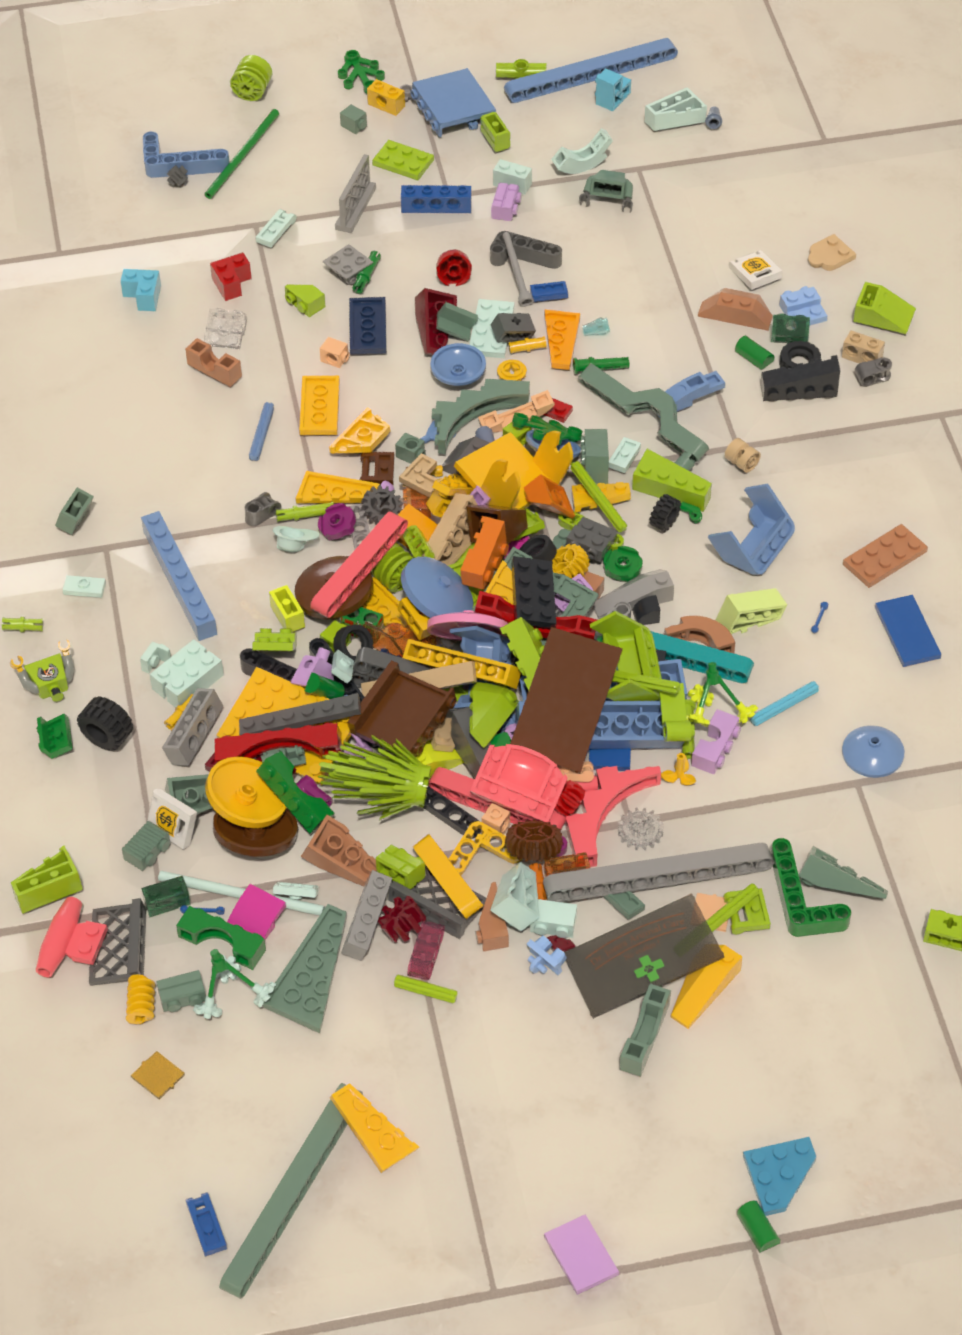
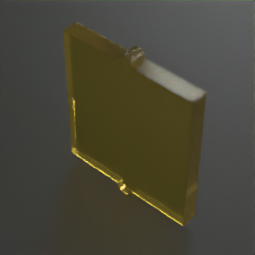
(157, 1075)

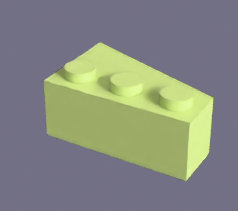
(751, 609)

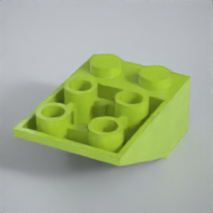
(883, 309)

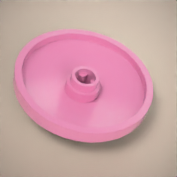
(441, 624)

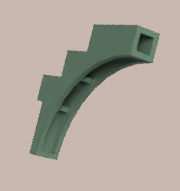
(493, 396)

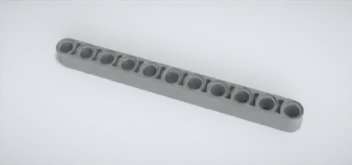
(658, 872)

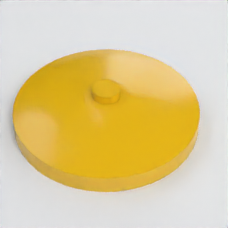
(241, 794)

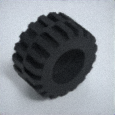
(105, 723)

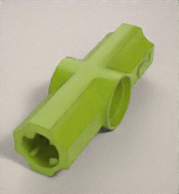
(519, 69)

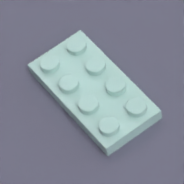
(482, 333)

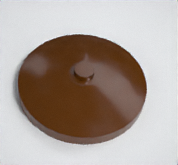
(315, 578)
(256, 841)

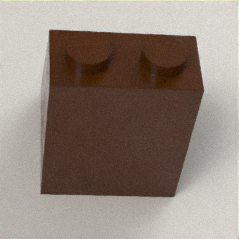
(514, 519)

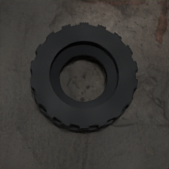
(798, 348)

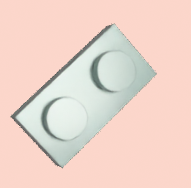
(624, 455)

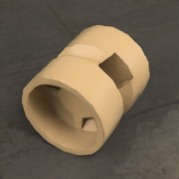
(742, 455)

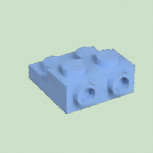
(803, 302)

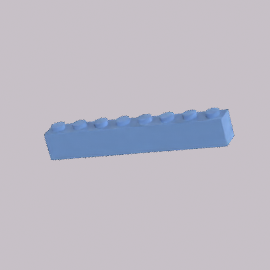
(179, 576)

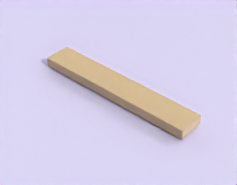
(440, 677)

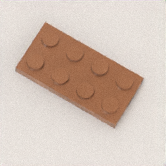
(885, 555)

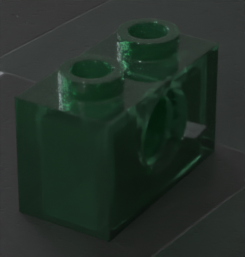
(781, 334)

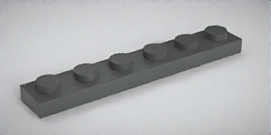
(302, 715)

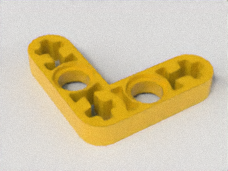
(482, 841)

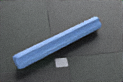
(261, 431)

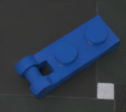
(206, 1224)

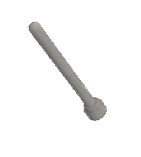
(525, 298)

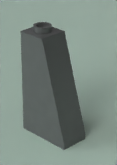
(465, 744)

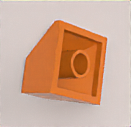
(548, 496)

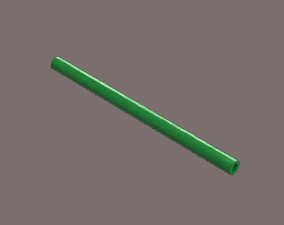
(237, 159)

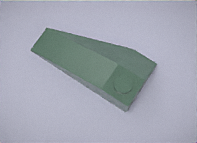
(825, 872)

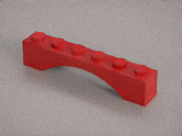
(498, 607)
(315, 739)

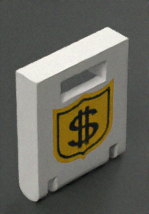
(755, 264)
(167, 814)

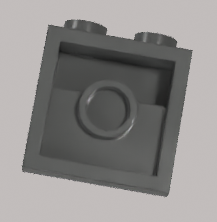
(592, 537)

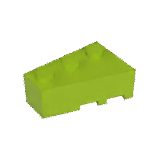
(47, 882)

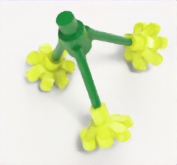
(702, 696)

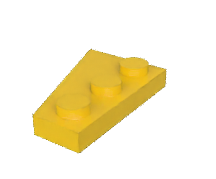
(614, 492)

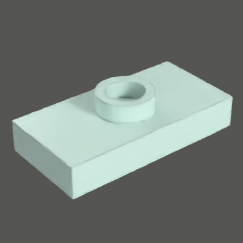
(84, 586)
(342, 666)
(296, 890)

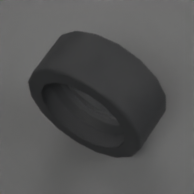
(539, 548)
(340, 638)

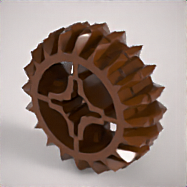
(534, 840)

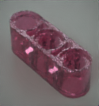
(426, 950)

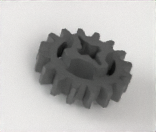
(375, 498)

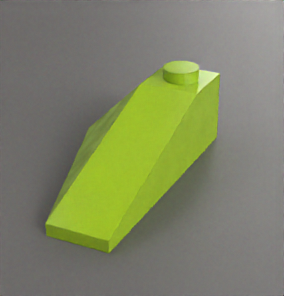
(490, 708)

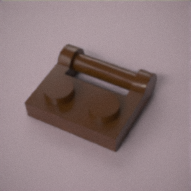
(383, 467)

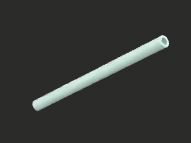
(236, 892)

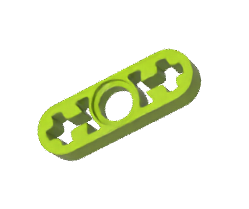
(419, 538)

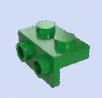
(54, 735)

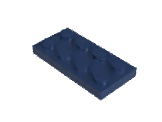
(367, 325)

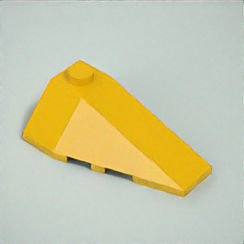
(705, 986)

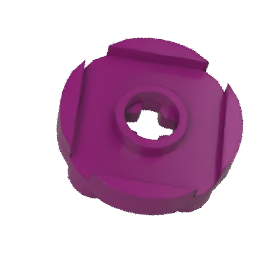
(340, 529)

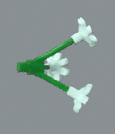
(226, 968)

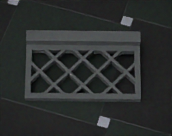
(435, 913)
(135, 944)

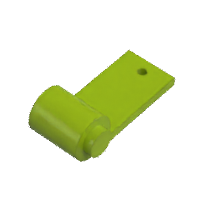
(674, 717)

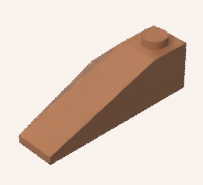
(339, 852)

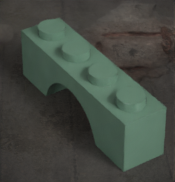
(647, 1028)

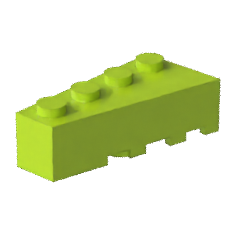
(661, 476)

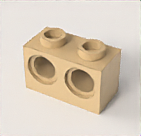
(862, 348)

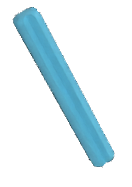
(784, 703)

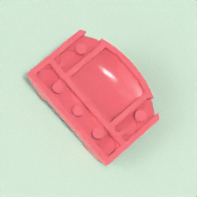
(520, 781)

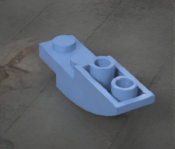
(695, 387)

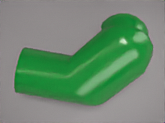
(693, 511)

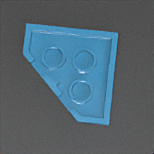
(779, 1172)

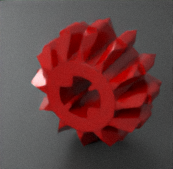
(570, 798)

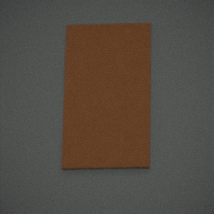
(566, 698)

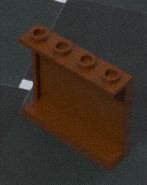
(402, 710)

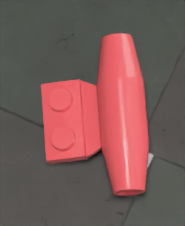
(67, 937)

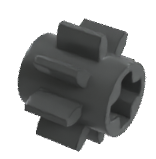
(177, 175)

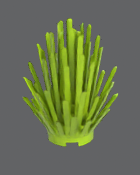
(378, 777)

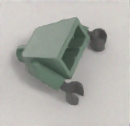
(608, 184)

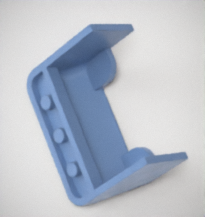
(766, 539)
(482, 644)

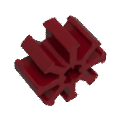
(401, 919)

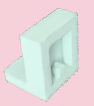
(152, 656)

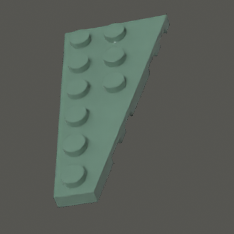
(306, 981)

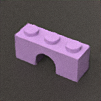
(711, 755)

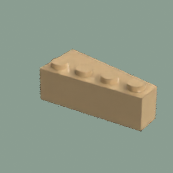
(452, 533)

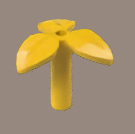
(681, 766)

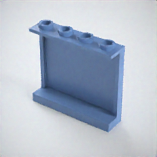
(451, 99)

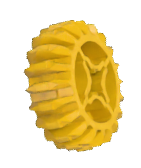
(570, 561)

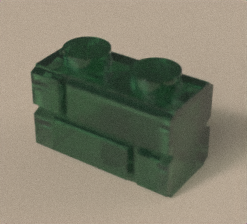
(165, 896)

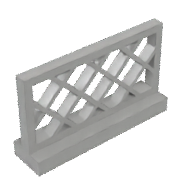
(355, 197)

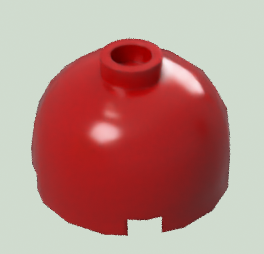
(453, 267)

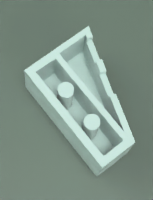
(675, 111)
(517, 897)

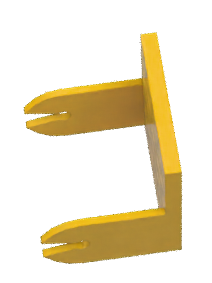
(507, 467)

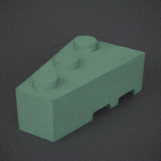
(595, 454)

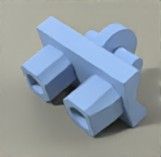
(539, 950)

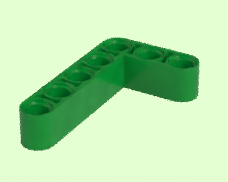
(806, 916)

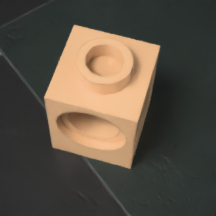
(334, 352)
(497, 818)

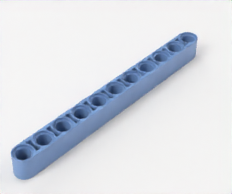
(587, 70)

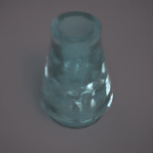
(597, 327)

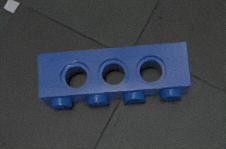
(436, 199)

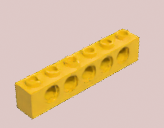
(486, 669)

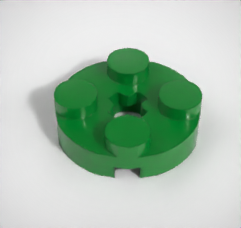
(622, 572)

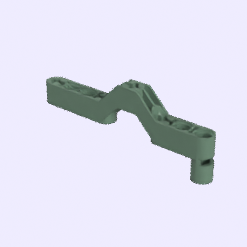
(654, 399)

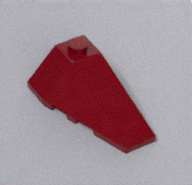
(427, 305)

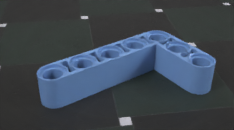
(193, 161)

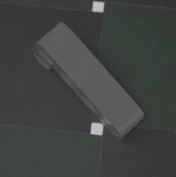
(526, 249)
(373, 662)

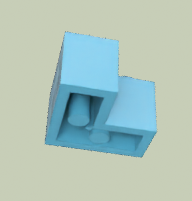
(611, 89)
(143, 286)

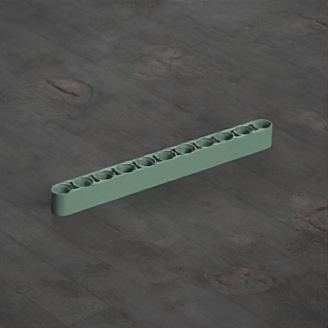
(284, 1201)

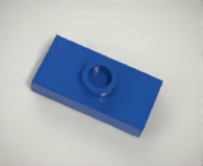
(549, 291)

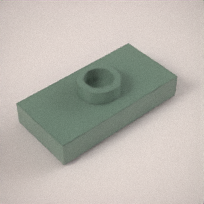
(626, 903)

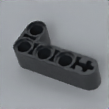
(251, 659)

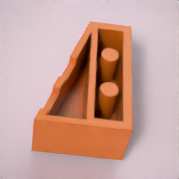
(486, 555)

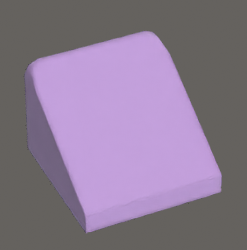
(480, 496)

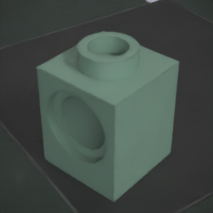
(409, 448)

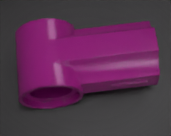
(310, 787)

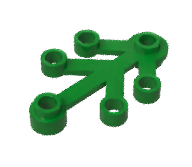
(353, 58)
(571, 433)

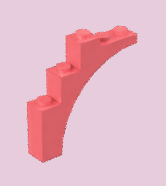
(597, 804)

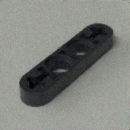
(449, 809)

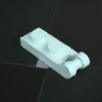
(275, 228)

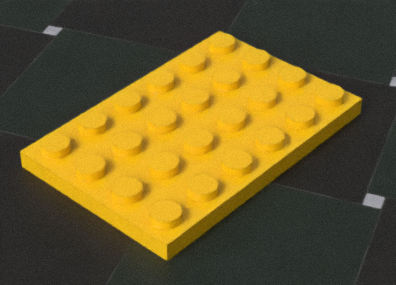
(272, 693)

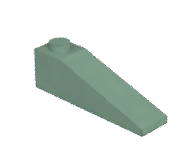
(189, 791)

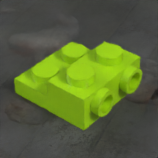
(279, 641)

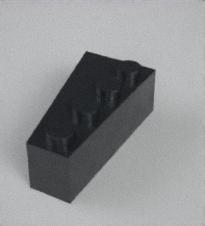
(802, 381)

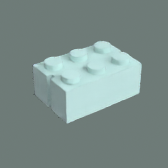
(185, 672)

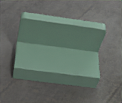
(456, 321)

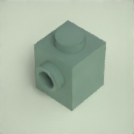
(353, 119)

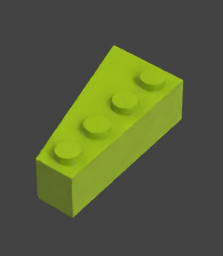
(525, 645)

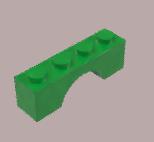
(308, 810)
(199, 926)

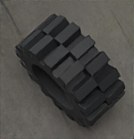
(665, 512)

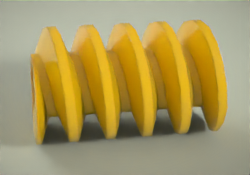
(140, 999)

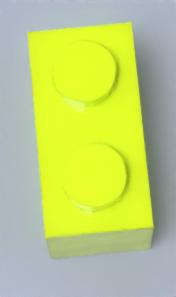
(286, 608)

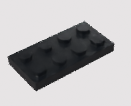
(534, 591)

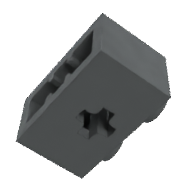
(512, 327)

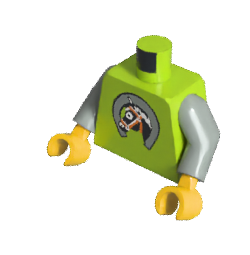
(47, 676)

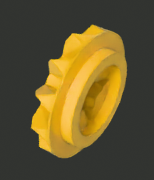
(517, 367)

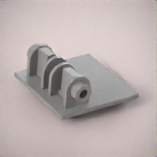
(347, 263)

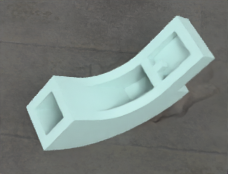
(583, 159)

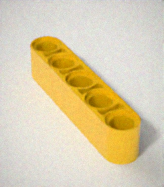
(448, 876)

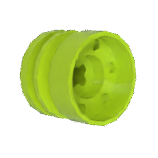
(251, 77)
(390, 567)

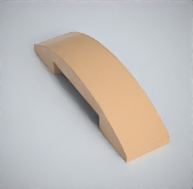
(540, 405)

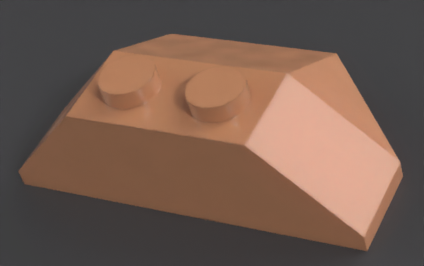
(737, 308)

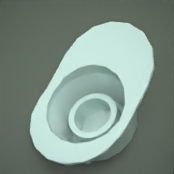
(293, 539)

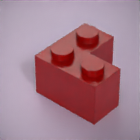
(229, 274)

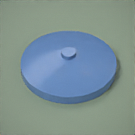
(435, 587)

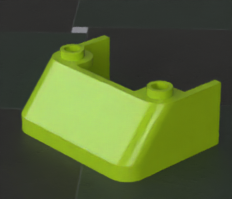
(637, 656)

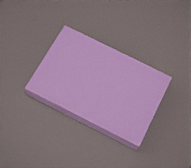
(581, 1254)

